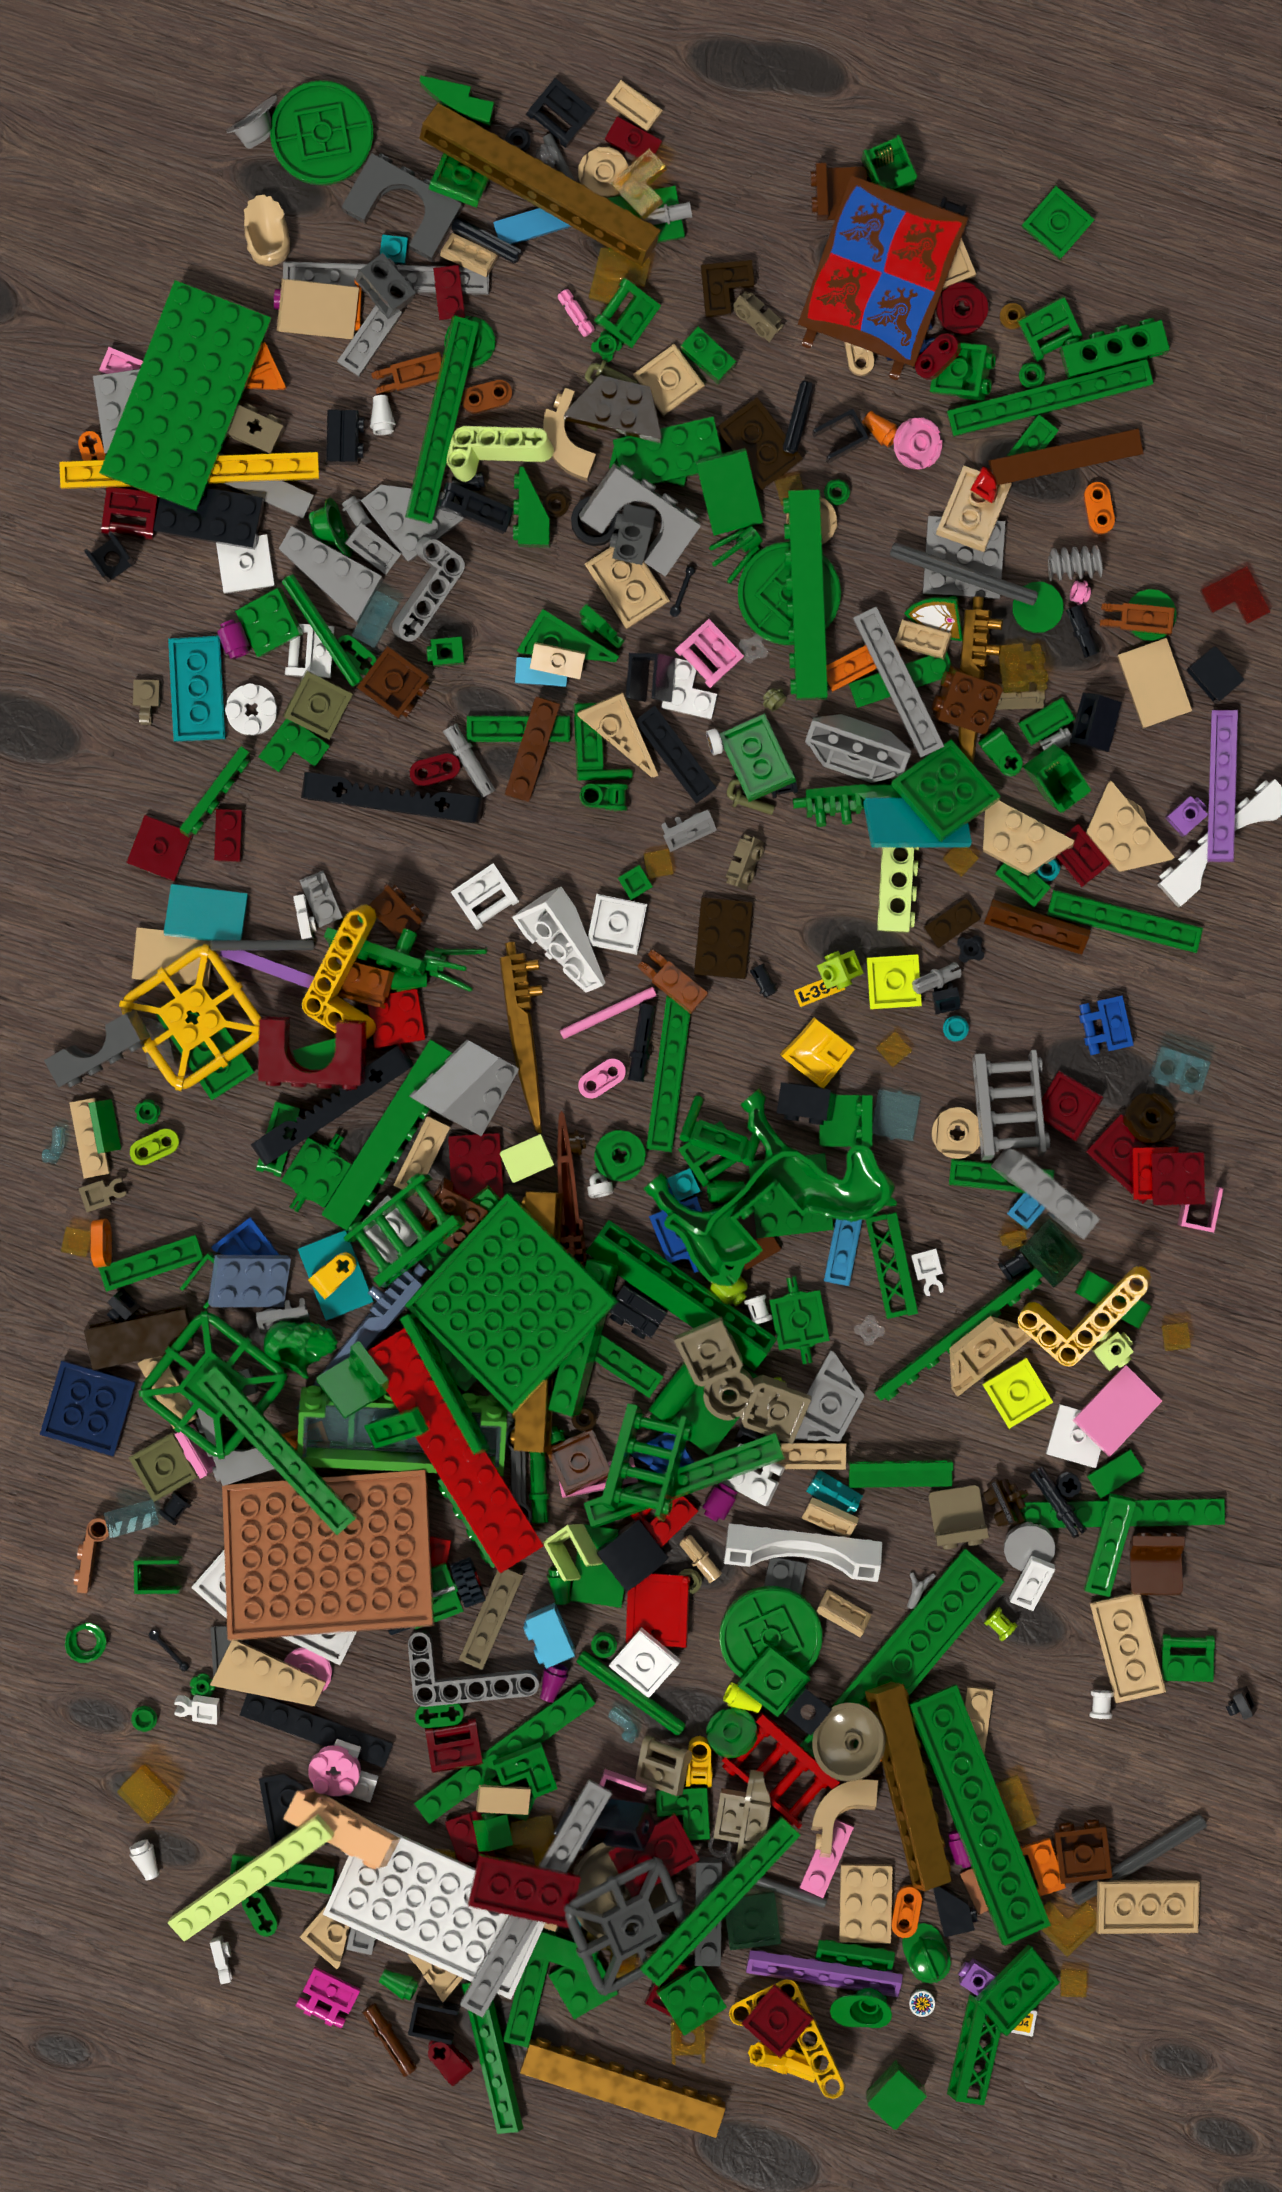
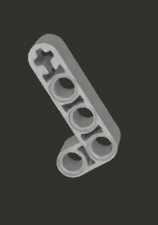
(423, 591)

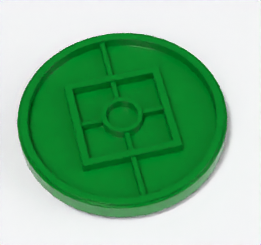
(321, 133)
(765, 597)
(770, 1618)

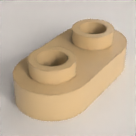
(855, 353)

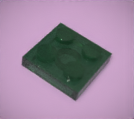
(1051, 1253)
(753, 1922)

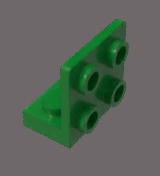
(850, 1122)
(354, 1382)

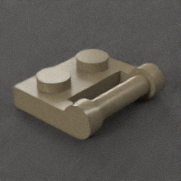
(659, 1773)

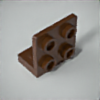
(395, 912)
(454, 1204)

